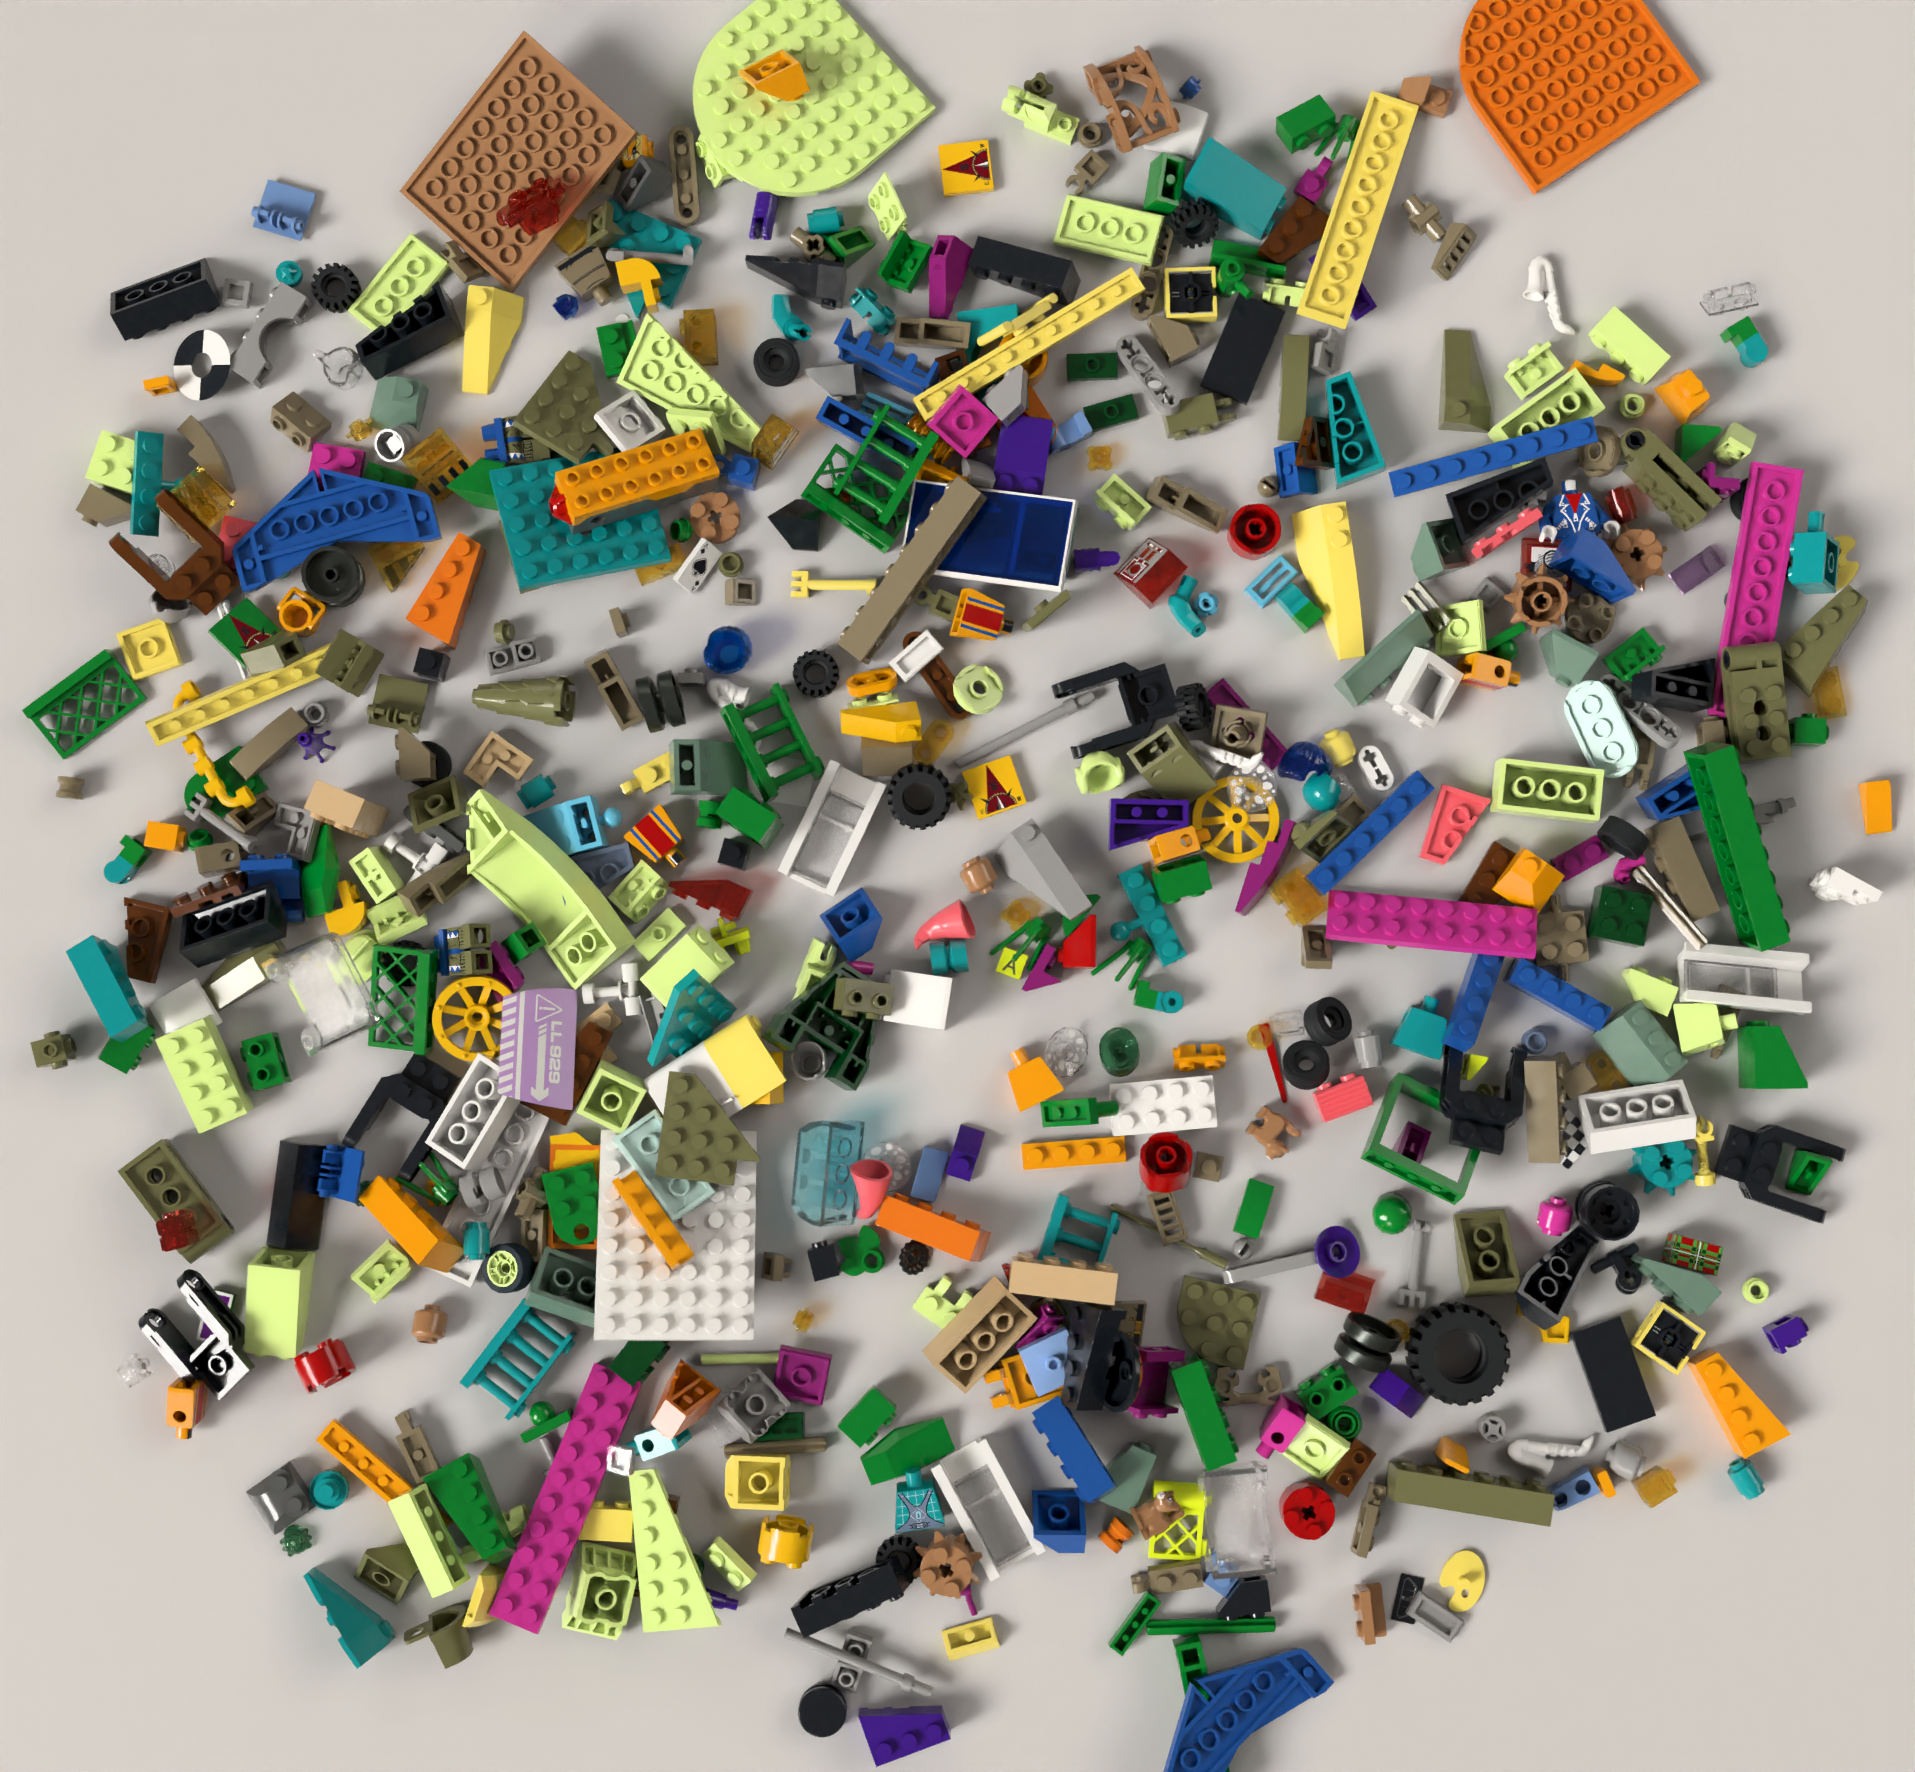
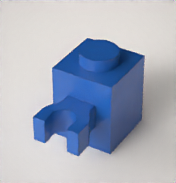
(741, 471)

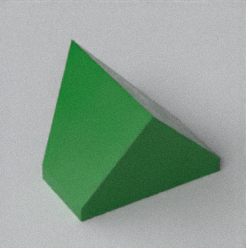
(848, 244)
(475, 483)

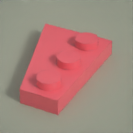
(1506, 532)
(1450, 821)

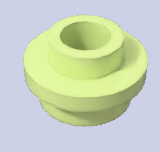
(1639, 404)
(1763, 1290)

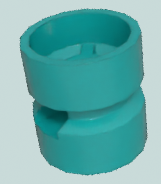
(948, 957)

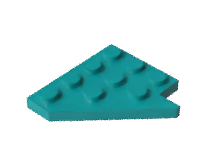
(652, 235)
(689, 1017)

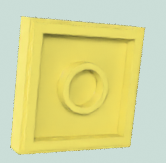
(149, 649)

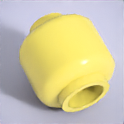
(1338, 747)

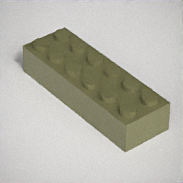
(1469, 1492)

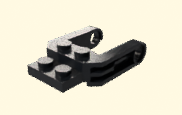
(1145, 697)
(420, 1089)
(1478, 1118)
(1753, 1160)
(219, 1359)

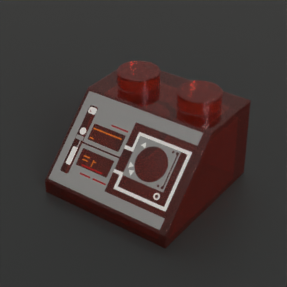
(1151, 572)

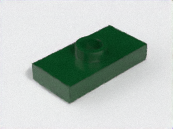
(1091, 366)
(1111, 413)
(788, 1427)

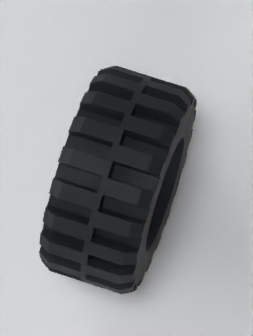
(1488, 1368)

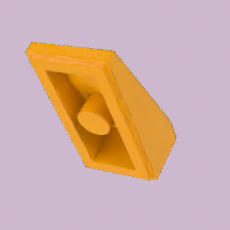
(1876, 806)
(1453, 1454)

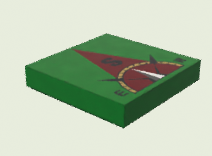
(242, 629)

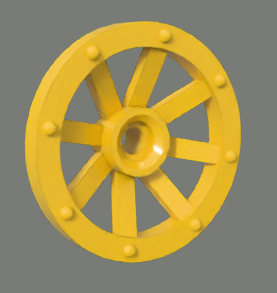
(1230, 826)
(472, 1023)

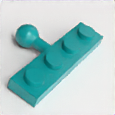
(147, 483)
(1149, 916)

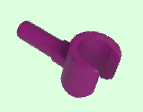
(967, 1593)

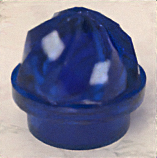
(566, 306)

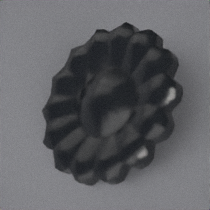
(914, 1257)

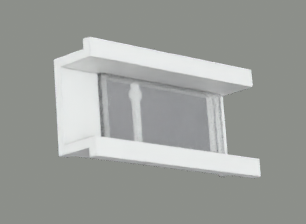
(831, 829)
(1743, 978)
(986, 1506)

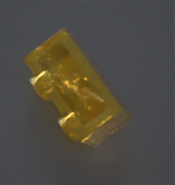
(700, 335)
(1297, 898)

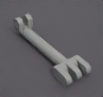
(620, 254)
(202, 811)
(1412, 1291)

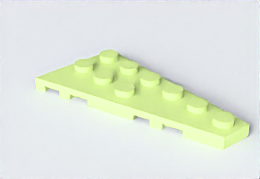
(673, 378)
(667, 1571)

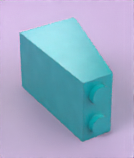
(1234, 189)

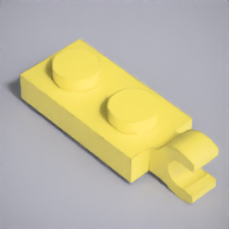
(649, 776)

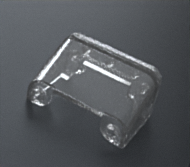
(326, 991)
(1237, 1521)

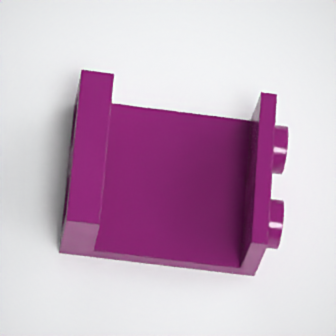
(1154, 1381)

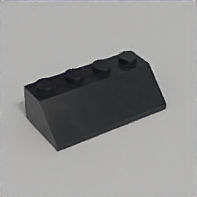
(164, 300)
(233, 925)

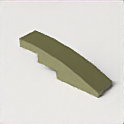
(1293, 386)

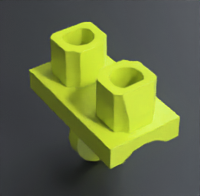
(739, 937)

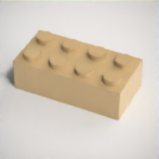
(345, 810)
(1063, 1280)
(979, 1335)

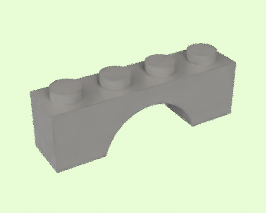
(284, 308)

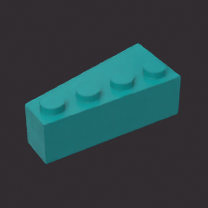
(1352, 438)

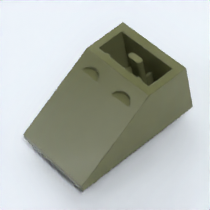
(1172, 765)

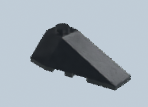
(817, 281)
(1554, 1278)

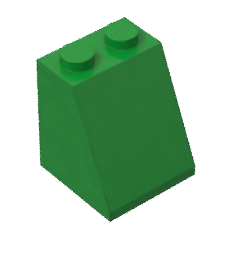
(1766, 1058)

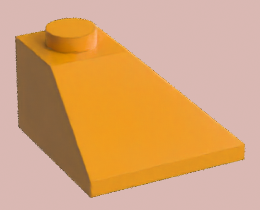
(777, 76)
(1528, 881)

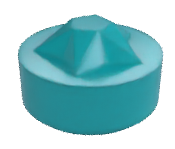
(289, 273)

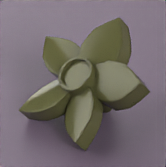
(960, 794)

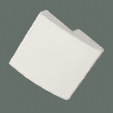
(1187, 139)
(183, 1007)

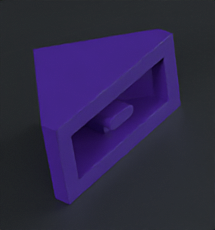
(1397, 1393)

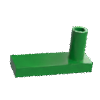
(1076, 1111)

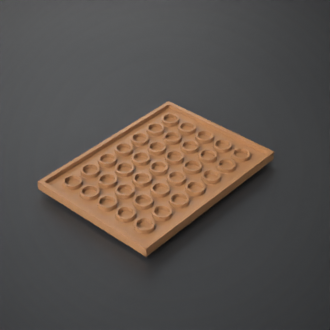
(517, 127)

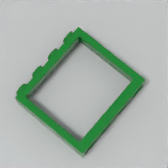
(1404, 1167)

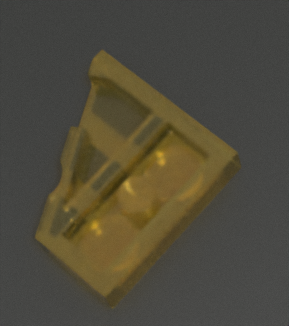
(395, 560)

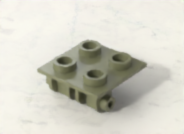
(398, 703)

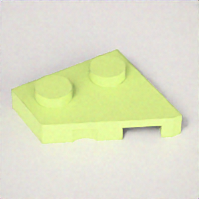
(687, 420)

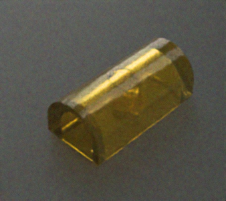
(656, 572)

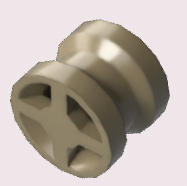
(70, 788)

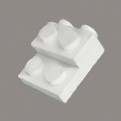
(630, 422)
(1838, 884)

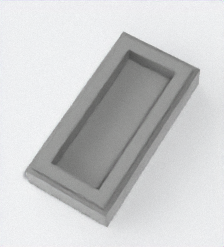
(1434, 1616)

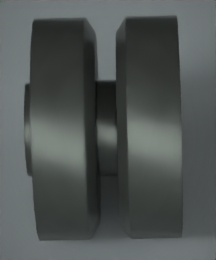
(318, 574)
(657, 702)
(1367, 1342)

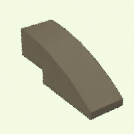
(932, 333)
(207, 452)
(1186, 504)
(613, 689)
(269, 744)
(436, 885)

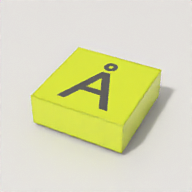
(1009, 967)

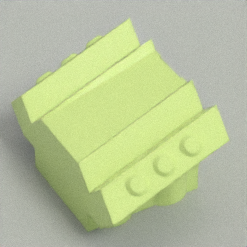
(600, 1590)

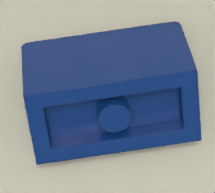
(1291, 478)

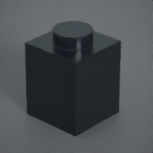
(431, 664)
(734, 854)
(823, 1260)

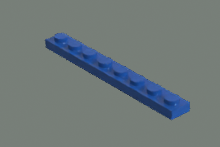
(1493, 456)

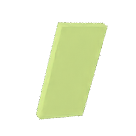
(1109, 230)
(399, 282)

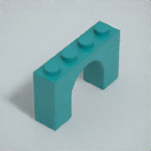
(982, 322)

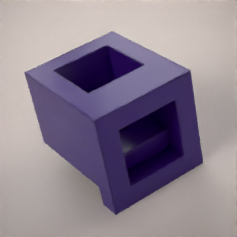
(1785, 1332)

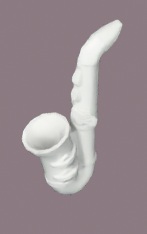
(1542, 280)
(724, 692)
(1210, 755)
(1533, 1453)

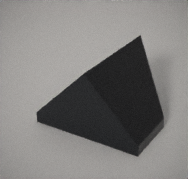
(798, 524)

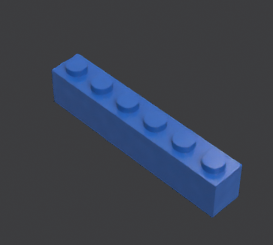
(1369, 833)

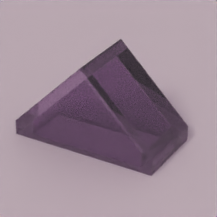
(1696, 570)

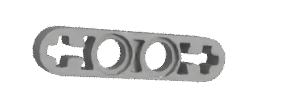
(1147, 375)
(1635, 715)
(1269, 1266)

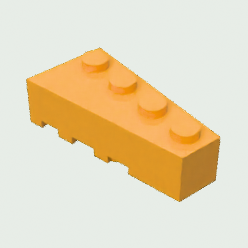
(411, 1225)
(1737, 1408)

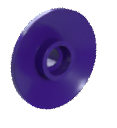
(1345, 1251)

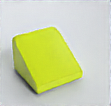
(1472, 1065)

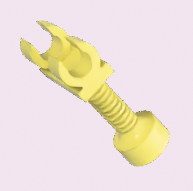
(1704, 1176)

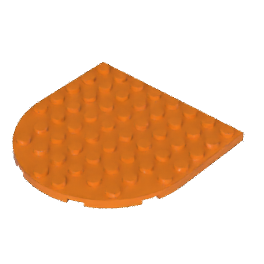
(1566, 78)

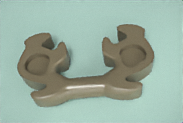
(1270, 1384)

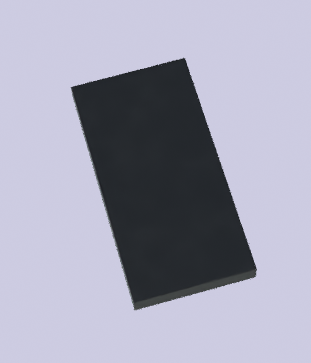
(1242, 349)
(1612, 1374)

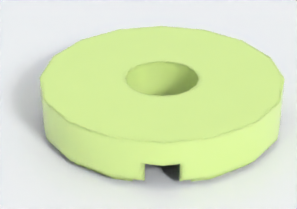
(971, 700)

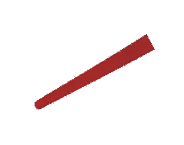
(1275, 1066)

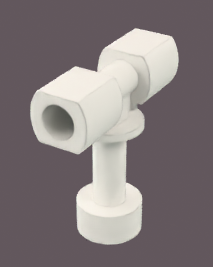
(422, 862)
(626, 990)

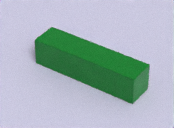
(1134, 1623)

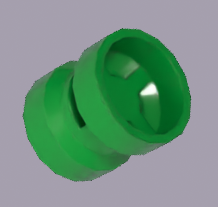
(708, 808)

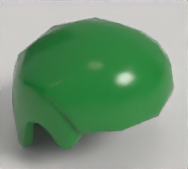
(1392, 1213)

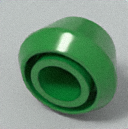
(1351, 1424)

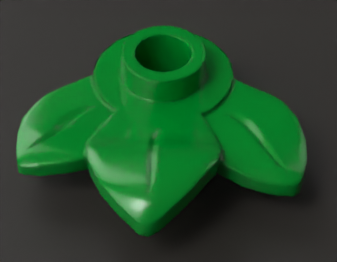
(857, 1251)

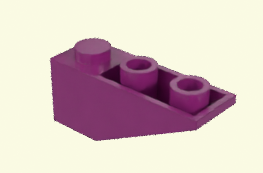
(946, 273)

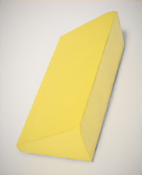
(970, 1639)

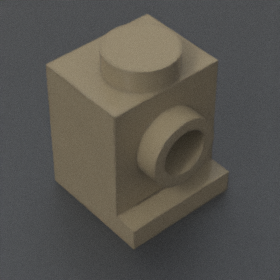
(1711, 730)

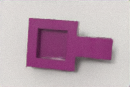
(1313, 183)

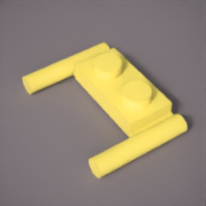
(1018, 325)

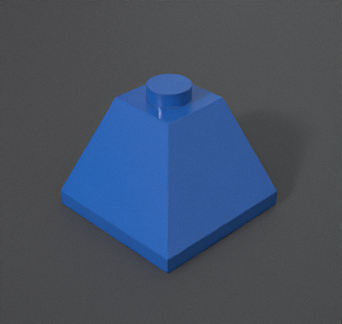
(853, 924)
(1059, 1520)

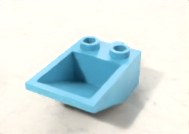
(571, 829)

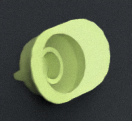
(361, 950)

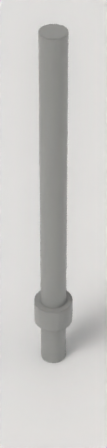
(1069, 707)
(904, 1681)

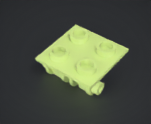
(887, 207)

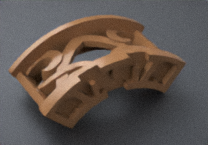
(1123, 127)

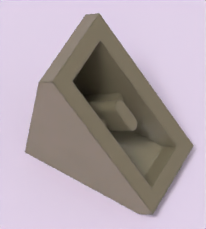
(256, 817)

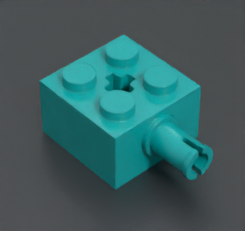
(1814, 558)

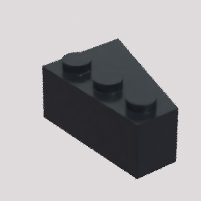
(1677, 687)

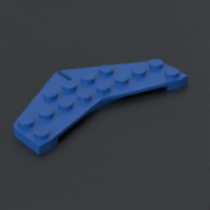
(345, 512)
(1238, 1705)

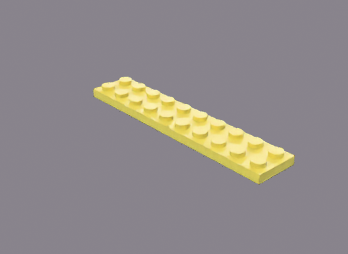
(1357, 210)

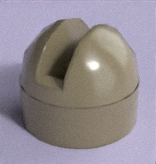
(1266, 491)

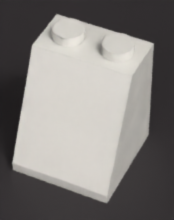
(919, 999)

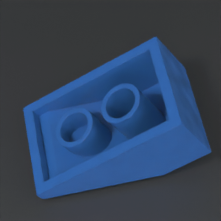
(1592, 565)

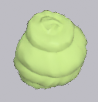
(1099, 773)

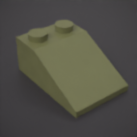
(1485, 1254)

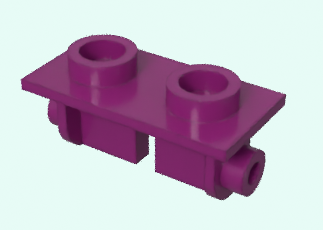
(1045, 1324)

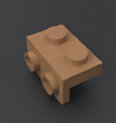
(1370, 1610)

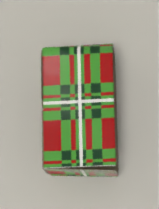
(1692, 1254)

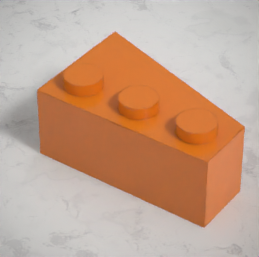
(683, 1401)

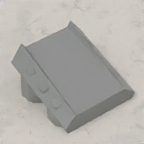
(753, 1406)

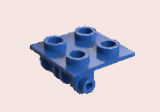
(344, 1172)

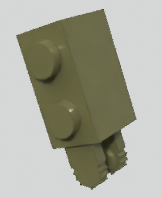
(1197, 415)

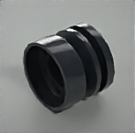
(1620, 1215)

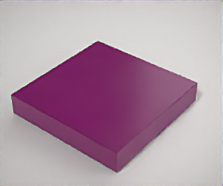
(802, 1374)

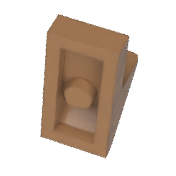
(1420, 92)

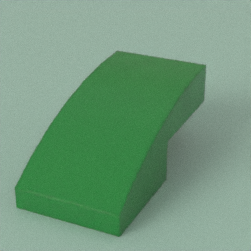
(1253, 1208)

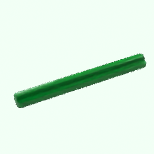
(1210, 1626)

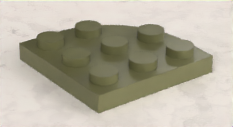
(1217, 1320)

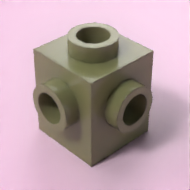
(54, 1050)

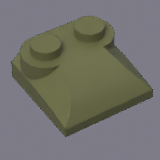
(1321, 834)

